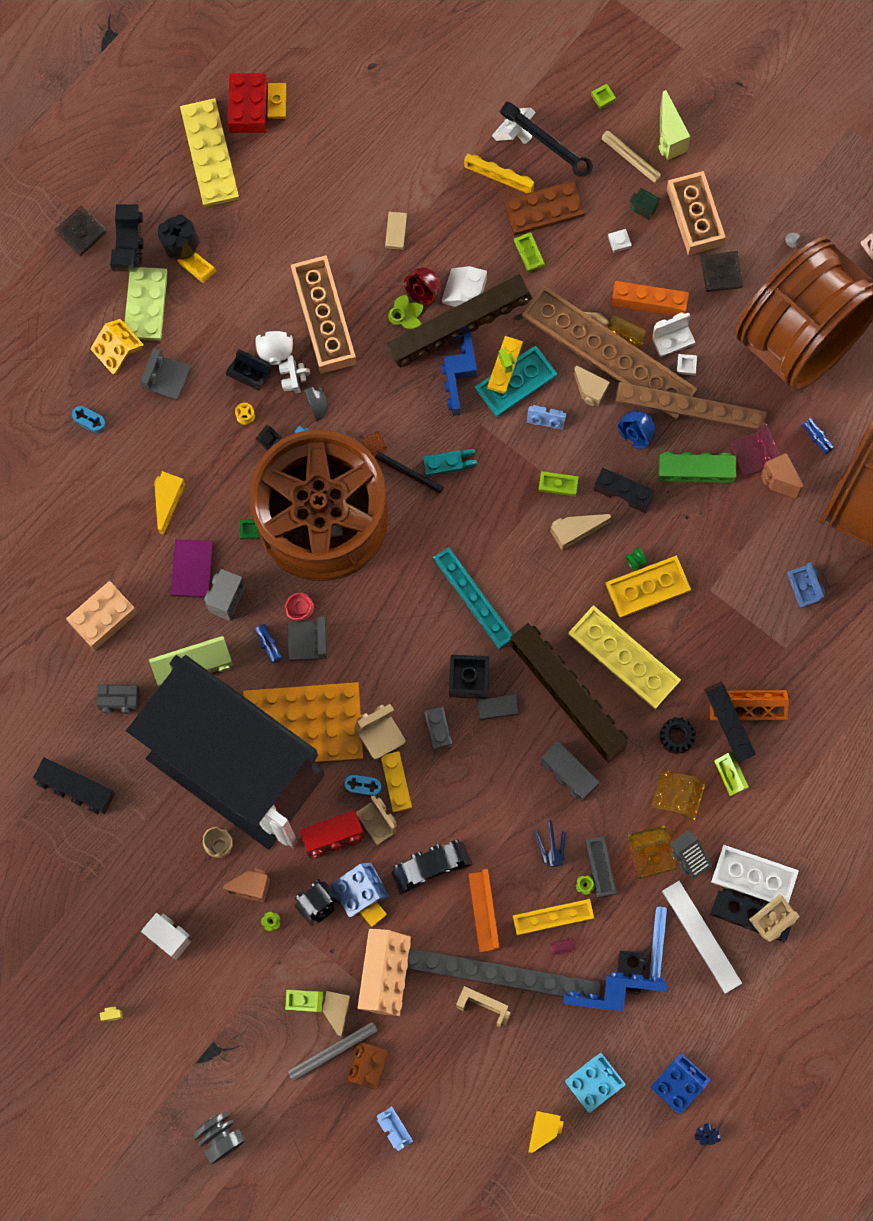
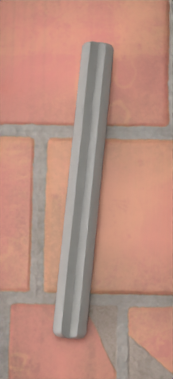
(332, 1051)

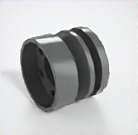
(220, 1139)

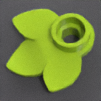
(408, 311)

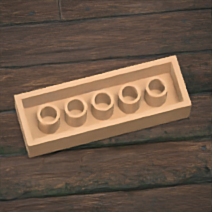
(323, 314)

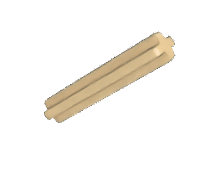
(631, 156)

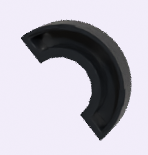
(127, 253)
(430, 865)

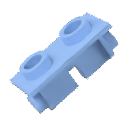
(538, 416)
(398, 1134)

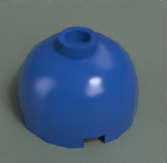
(638, 428)

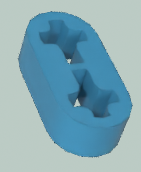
(86, 423)
(364, 781)

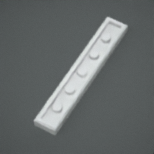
(702, 937)

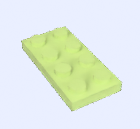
(146, 302)

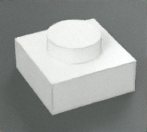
(619, 241)
(686, 364)

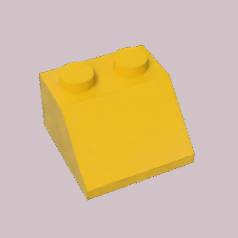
(544, 1130)

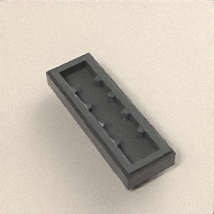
(601, 867)

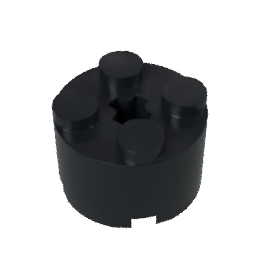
(178, 237)
(317, 902)

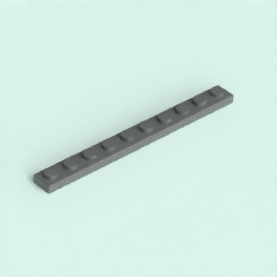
(498, 974)

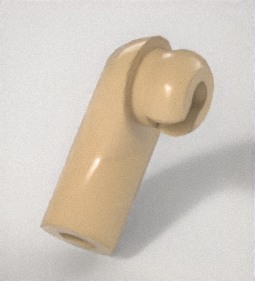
(598, 317)

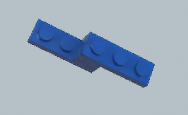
(456, 368)
(615, 991)

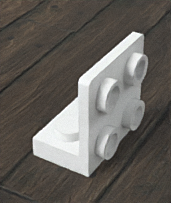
(672, 335)

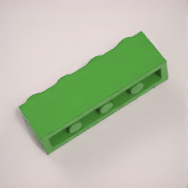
(697, 468)

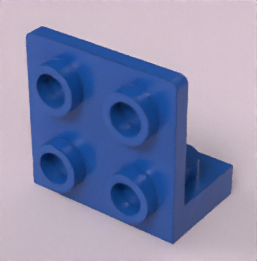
(680, 1083)

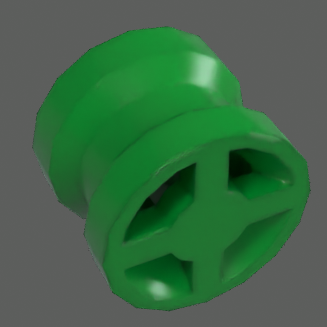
(636, 559)

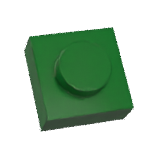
(247, 529)

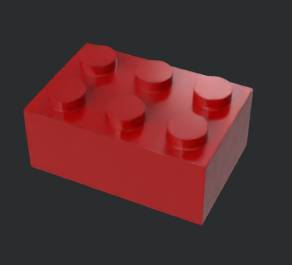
(247, 103)
(332, 834)

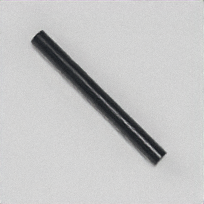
(409, 472)

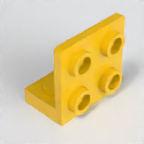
(115, 344)

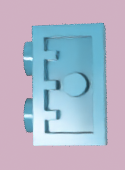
(595, 1082)

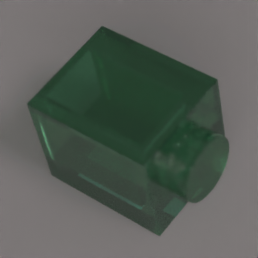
(644, 203)

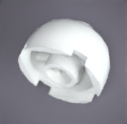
(274, 346)

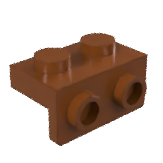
(367, 1065)

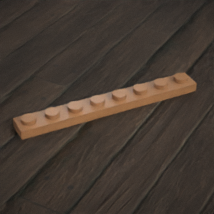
(690, 406)

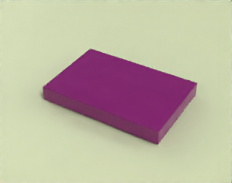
(191, 568)

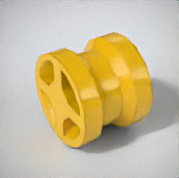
(242, 410)

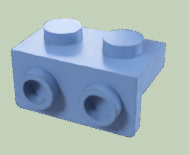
(806, 585)

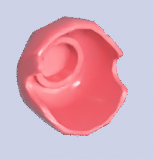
(299, 607)

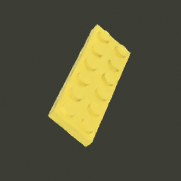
(209, 152)
(624, 657)

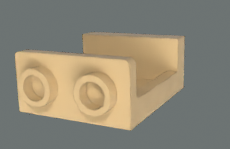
(484, 1001)

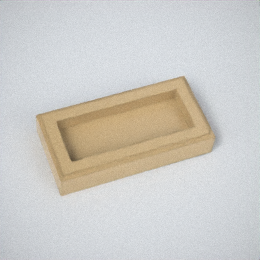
(396, 230)

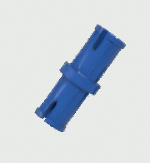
(818, 436)
(273, 654)

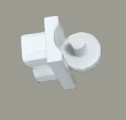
(290, 367)

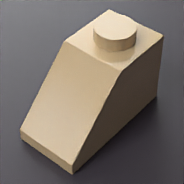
(591, 387)
(336, 1009)

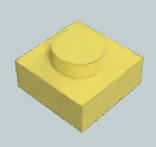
(111, 1014)

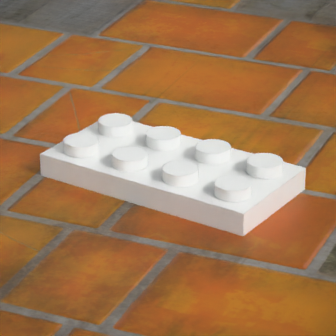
(753, 875)

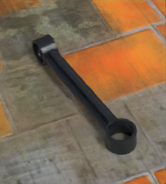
(514, 114)

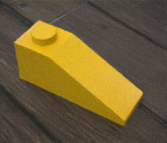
(167, 493)

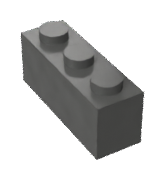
(569, 771)

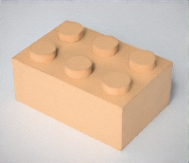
(102, 615)

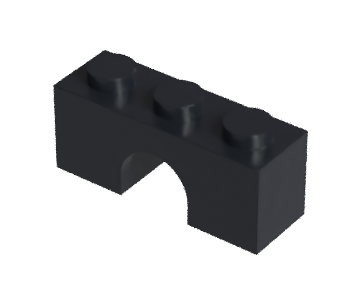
(613, 484)

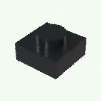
(268, 437)

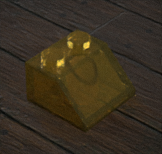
(651, 851)

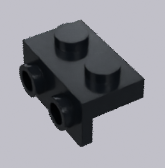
(249, 370)

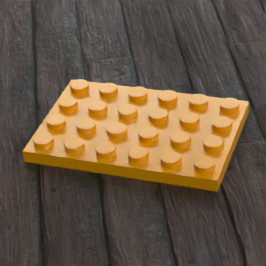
(318, 715)

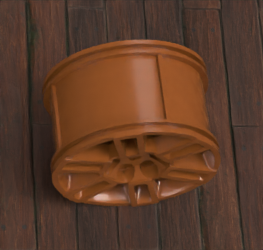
(852, 500)

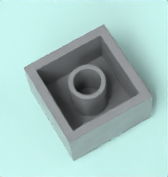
(225, 594)

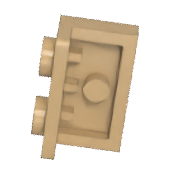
(774, 918)

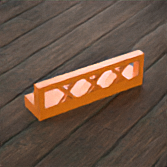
(758, 698)
(483, 911)

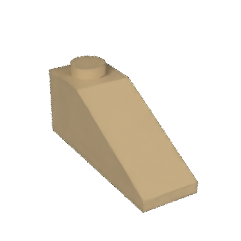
(573, 529)

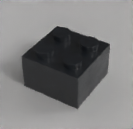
(469, 676)

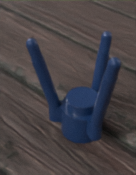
(553, 858)

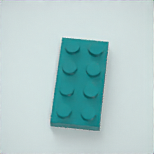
(528, 376)

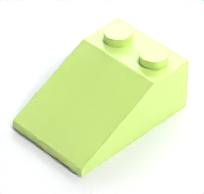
(673, 133)

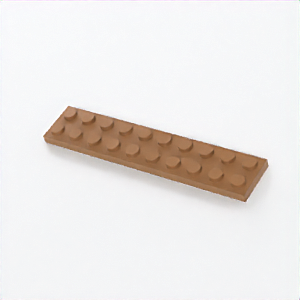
(601, 345)

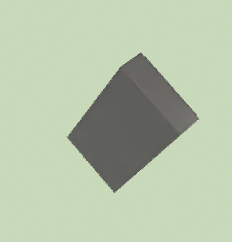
(497, 707)

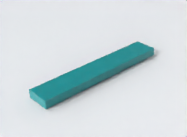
(473, 598)

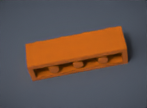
(649, 298)

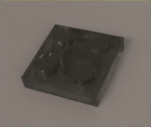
(80, 230)
(721, 271)

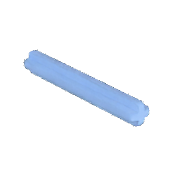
(658, 941)

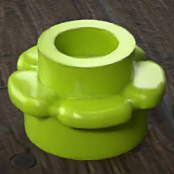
(590, 884)
(270, 916)

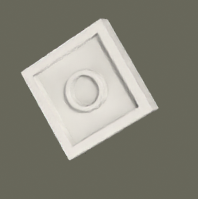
(509, 130)

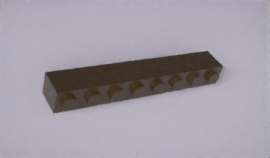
(459, 321)

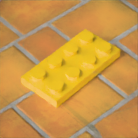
(648, 587)

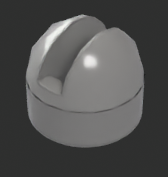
(792, 239)

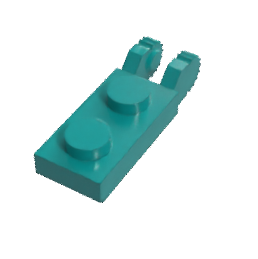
(448, 462)

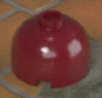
(423, 285)

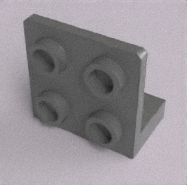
(164, 375)
(307, 640)

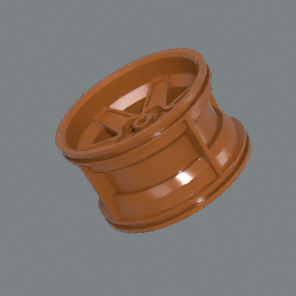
(808, 314)
(316, 450)

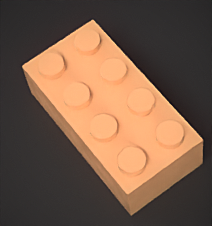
(696, 213)
(384, 972)

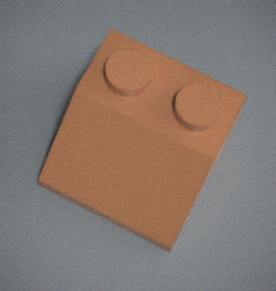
(782, 476)
(249, 886)

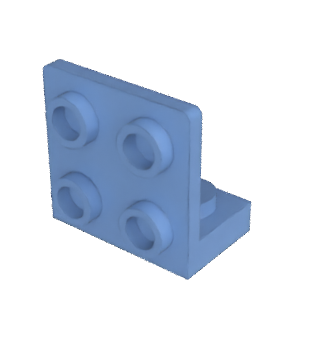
(359, 889)

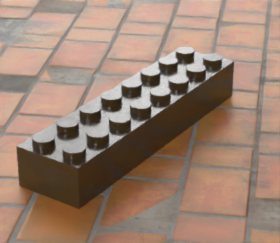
(568, 693)

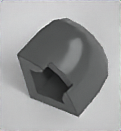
(317, 402)

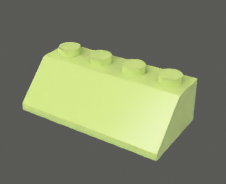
(210, 654)

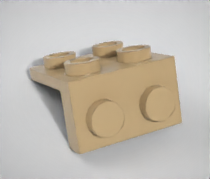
(379, 732)

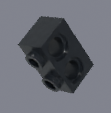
(627, 971)

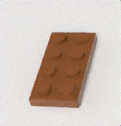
(544, 208)

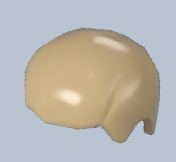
(217, 842)

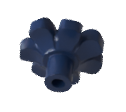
(707, 1135)

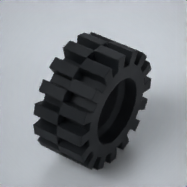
(680, 724)

